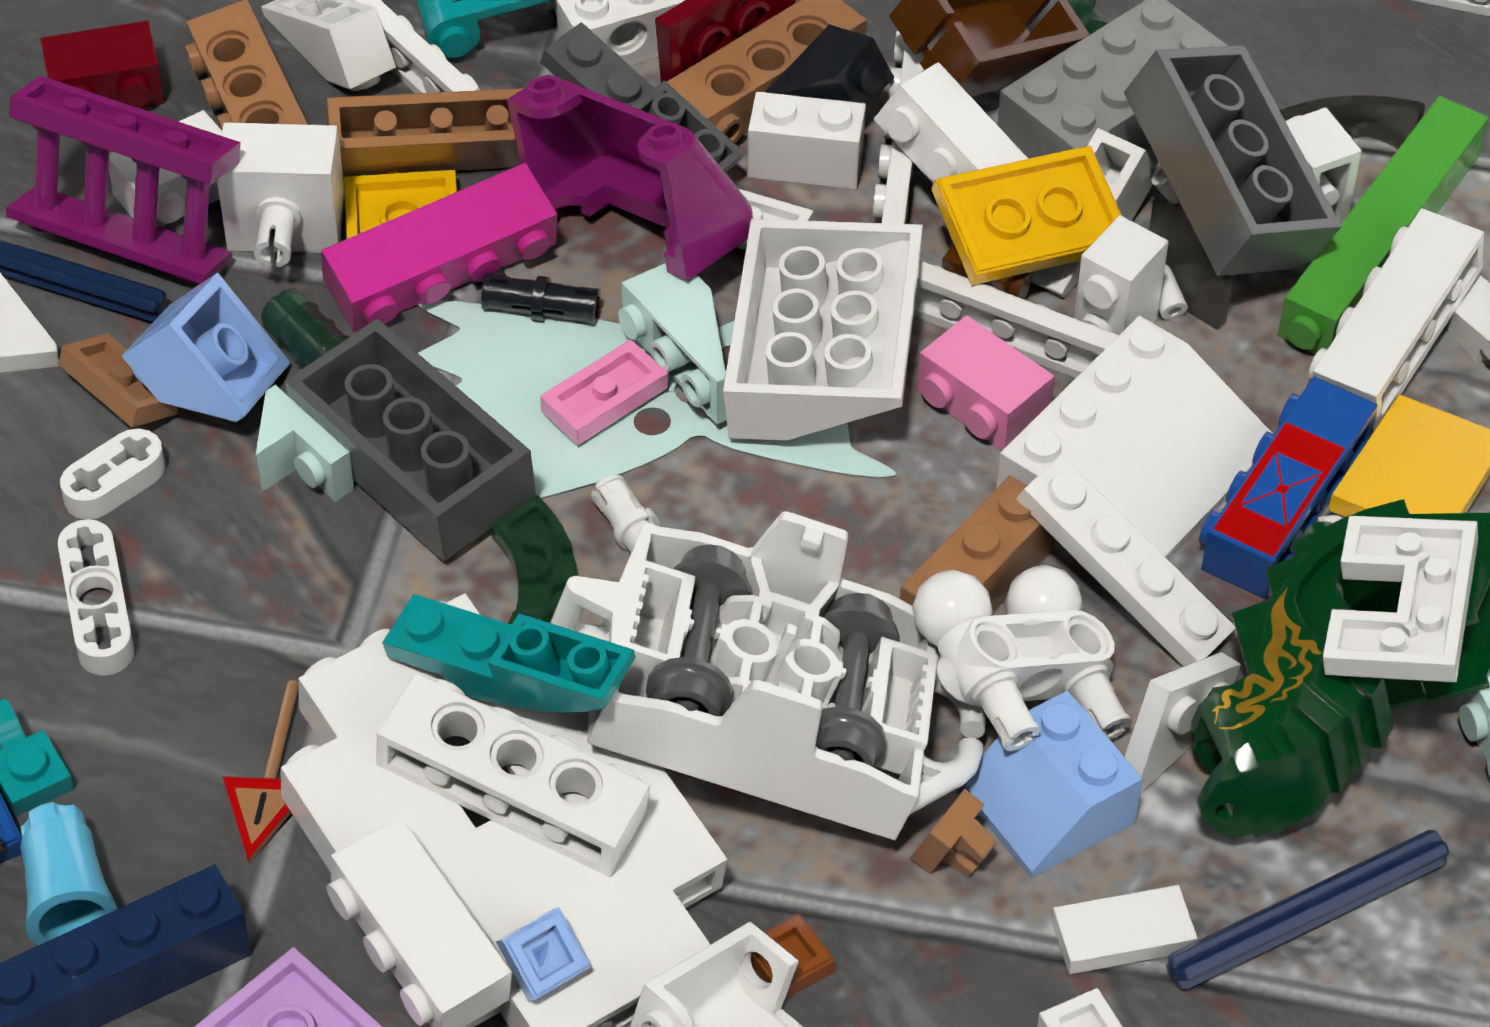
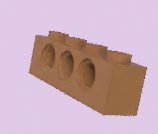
(240, 68)
(727, 80)

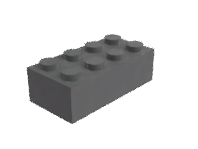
(1231, 159)
(415, 439)

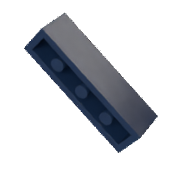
(126, 956)

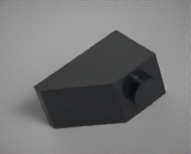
(836, 67)

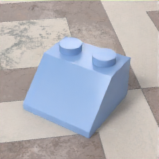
(207, 354)
(1057, 790)

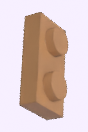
(103, 372)

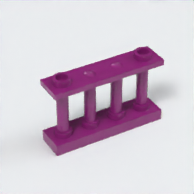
(150, 143)

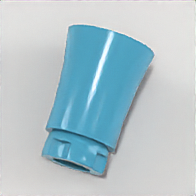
(61, 873)

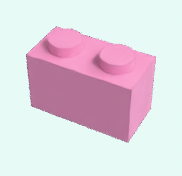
(983, 382)

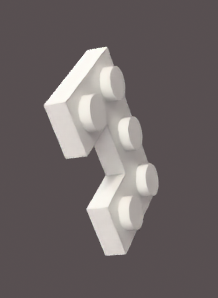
(1436, 576)

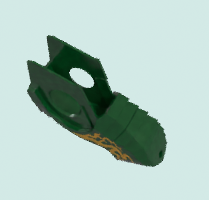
(1287, 727)

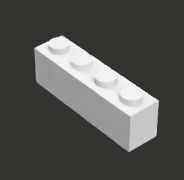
(1402, 310)

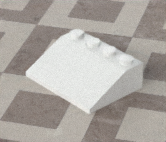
(820, 326)
(1147, 433)

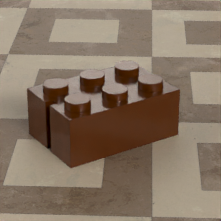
(986, 40)

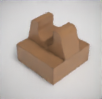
(956, 838)

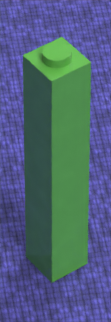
(1416, 177)

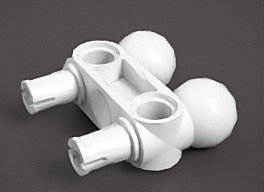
(1019, 656)

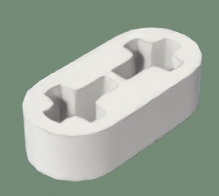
(112, 473)

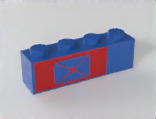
(1286, 485)

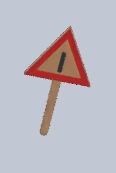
(258, 801)

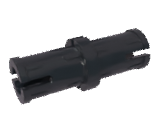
(540, 298)

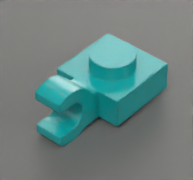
(28, 765)

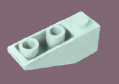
(680, 331)

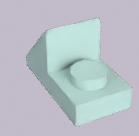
(294, 442)

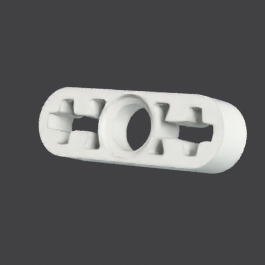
(88, 617)

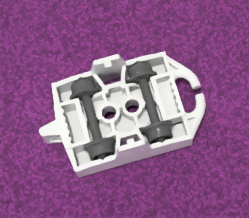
(764, 658)

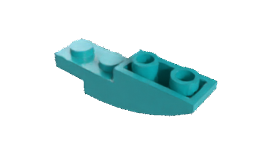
(507, 664)

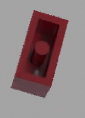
(107, 62)

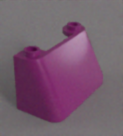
(608, 152)

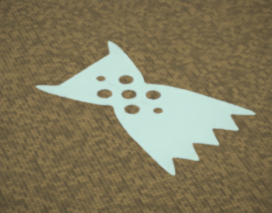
(514, 360)

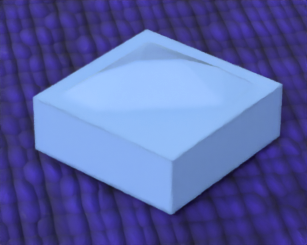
(543, 954)

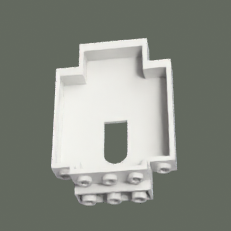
(624, 923)

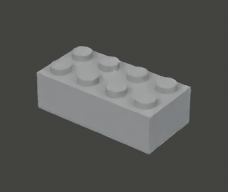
(1085, 85)

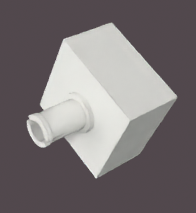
(283, 190)

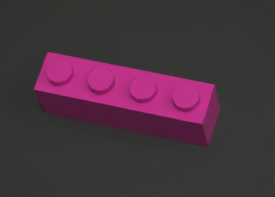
(439, 247)

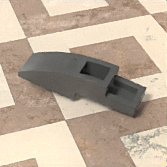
(592, 64)

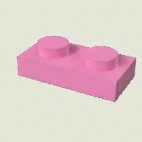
(604, 392)

